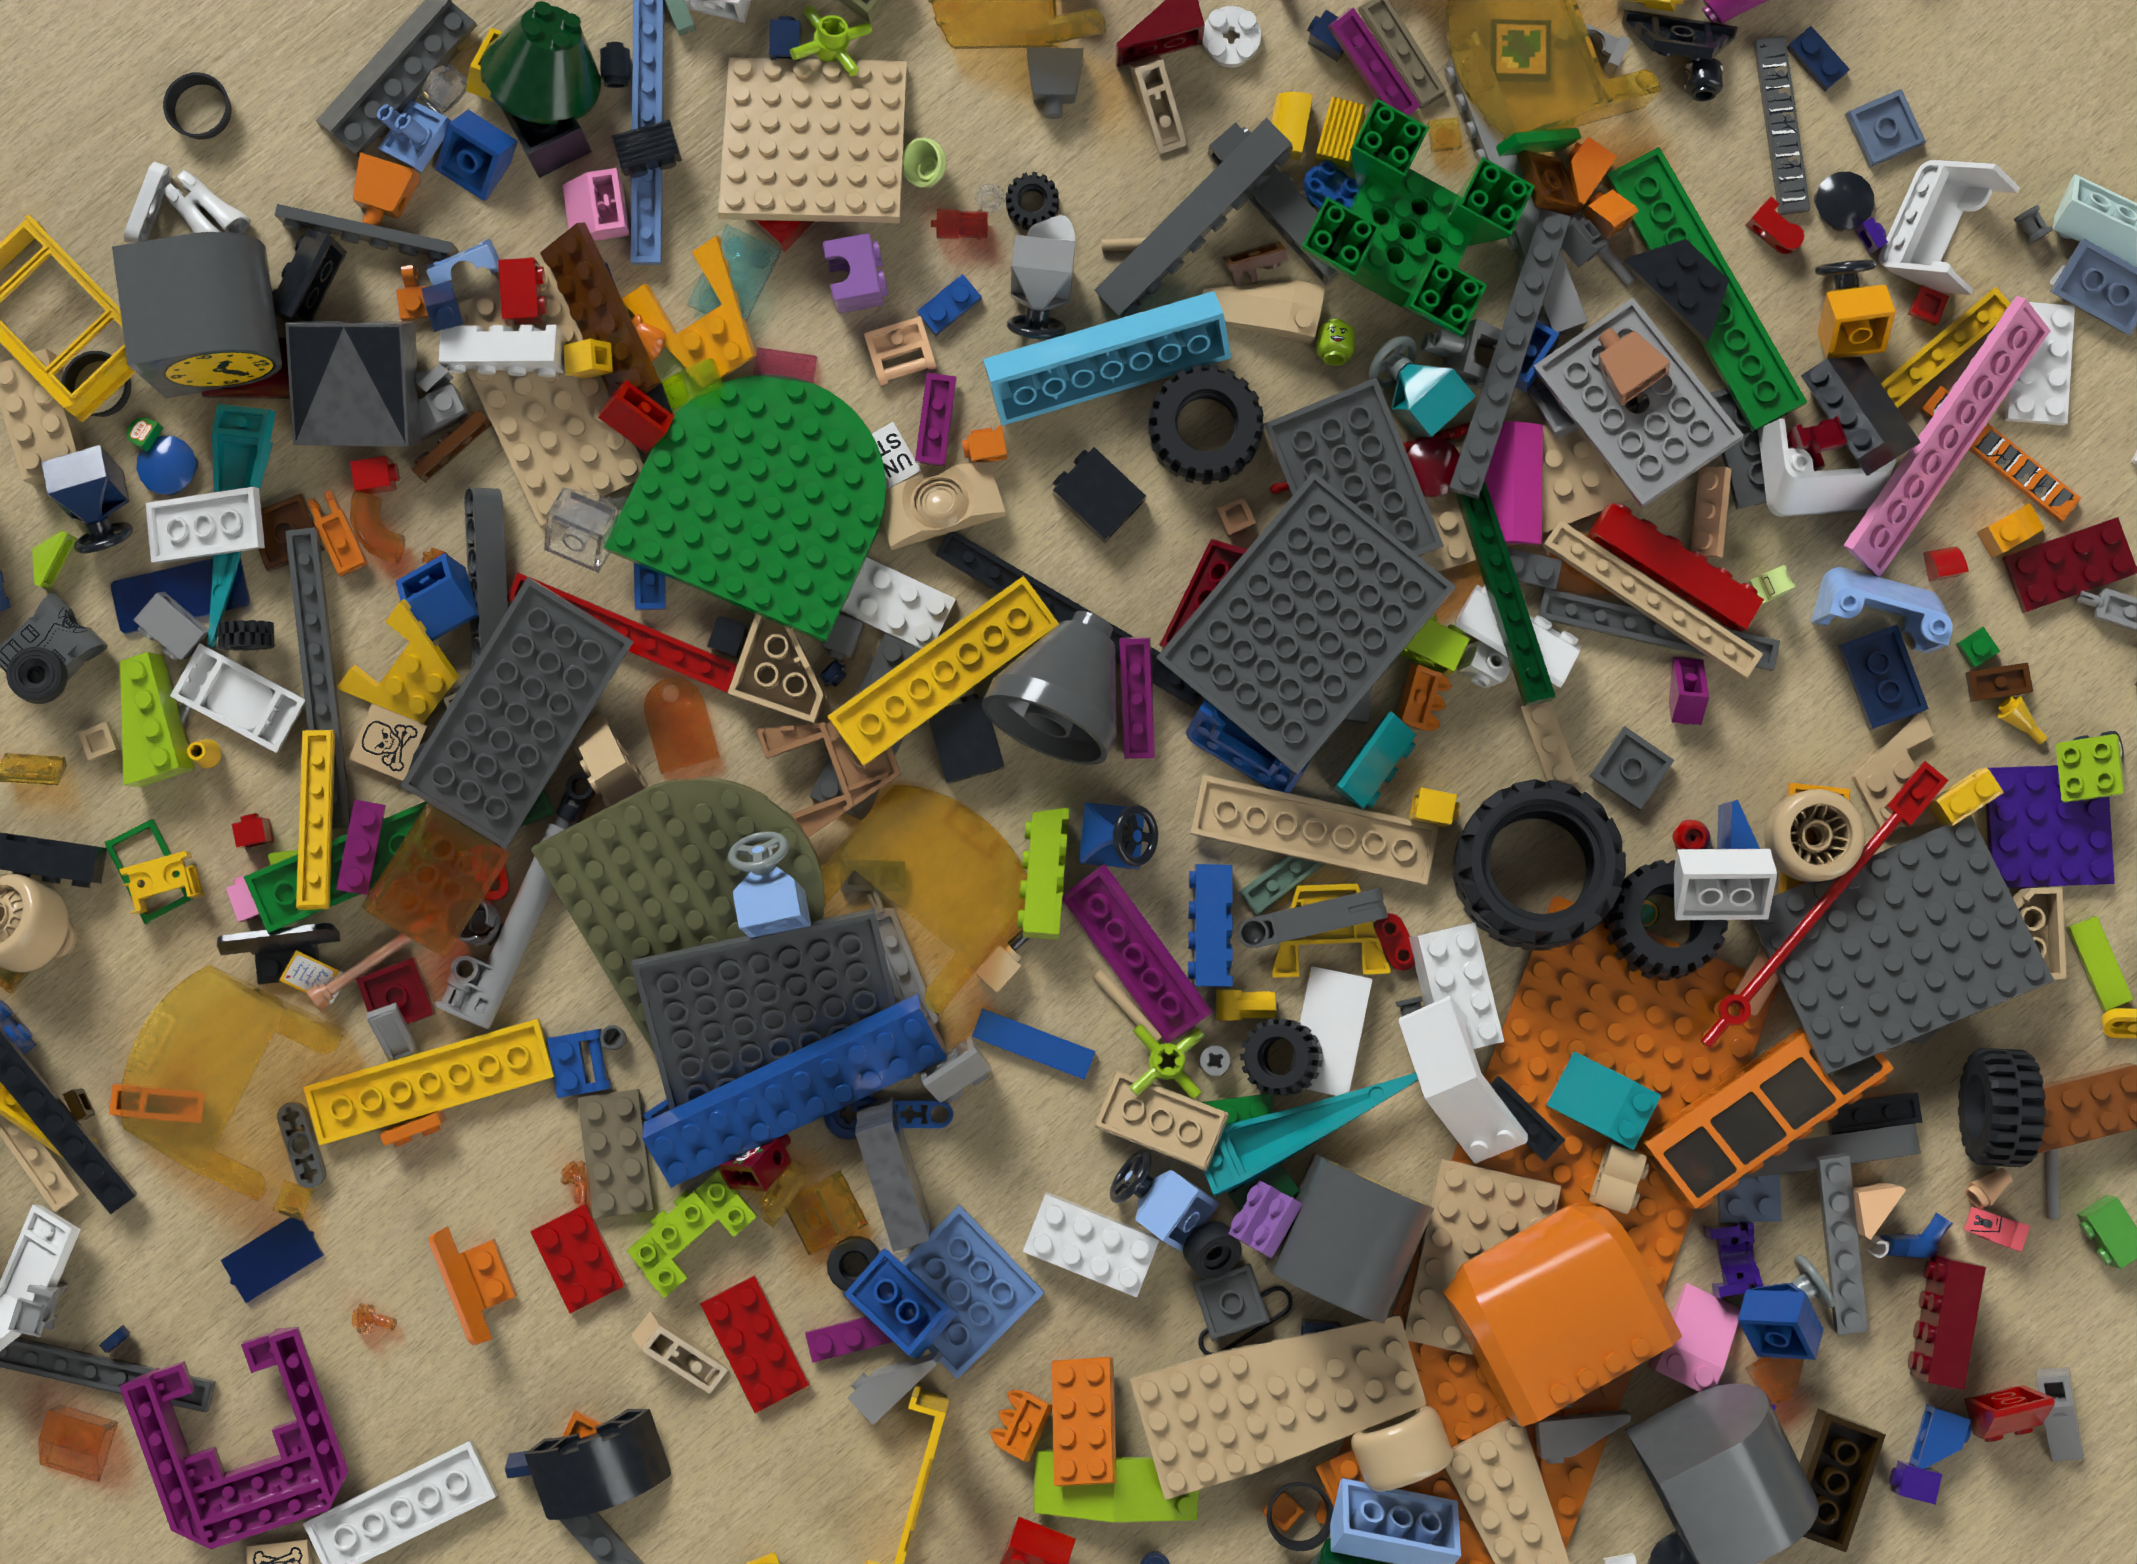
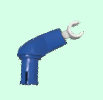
(1912, 1245)

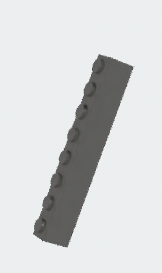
(1194, 218)

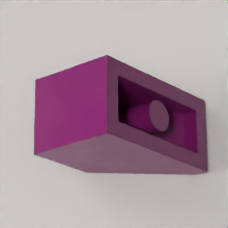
(1688, 691)

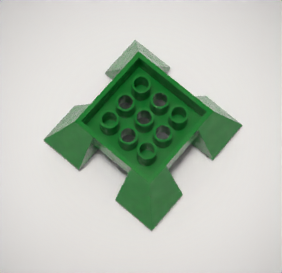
(1444, 223)

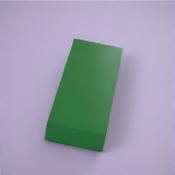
(1538, 141)

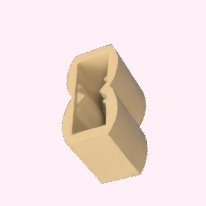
(1618, 1178)

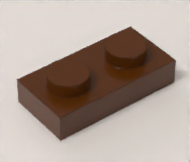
(1999, 682)

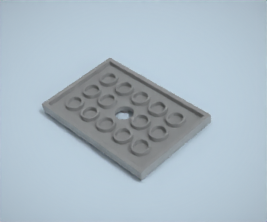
(1646, 449)

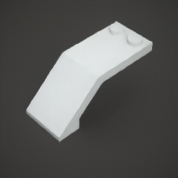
(1454, 1081)
(35, 1260)

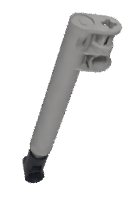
(481, 994)

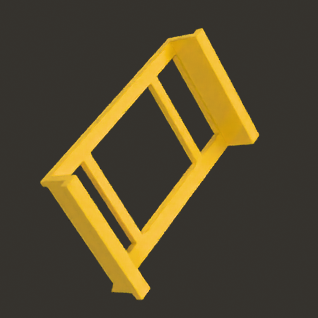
(108, 376)

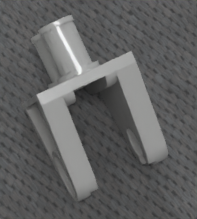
(1459, 351)

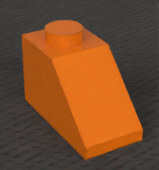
(1587, 168)
(1609, 212)

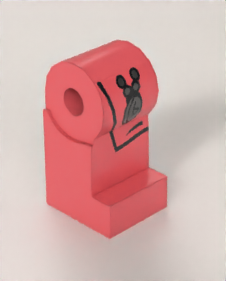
(1997, 1229)

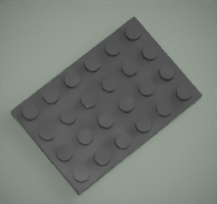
(1360, 454)

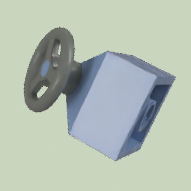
(768, 897)

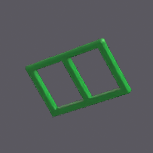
(165, 850)

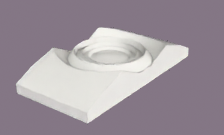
(238, 698)

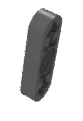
(302, 1120)

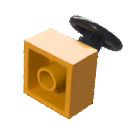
(1854, 316)

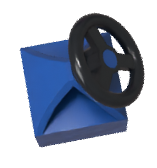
(1116, 835)

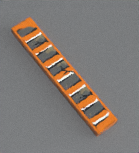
(2015, 466)

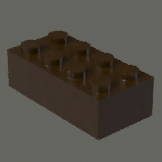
(1839, 1468)

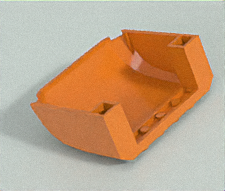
(1559, 1311)

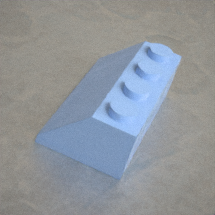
(1394, 1525)

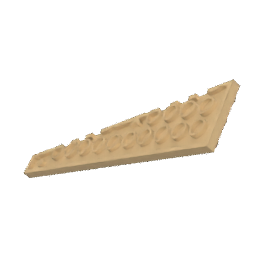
(1507, 1496)

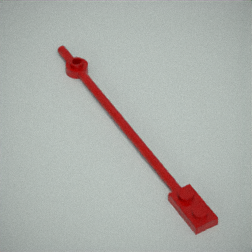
(1904, 808)

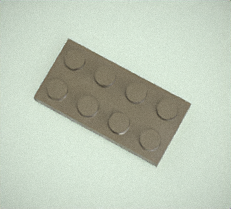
(615, 1153)

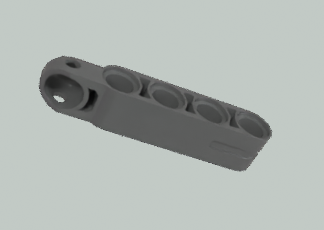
(1312, 919)

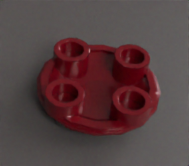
(1434, 465)

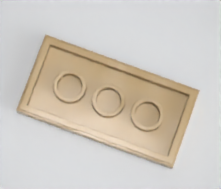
(1162, 1121)

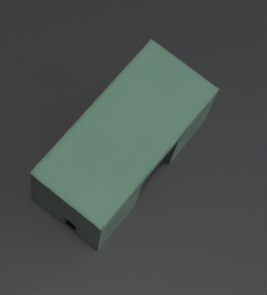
(680, 16)

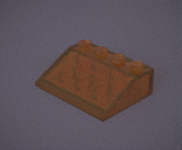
(435, 880)

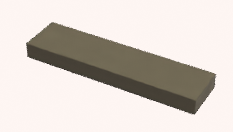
(1402, 51)

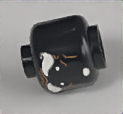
(1703, 79)

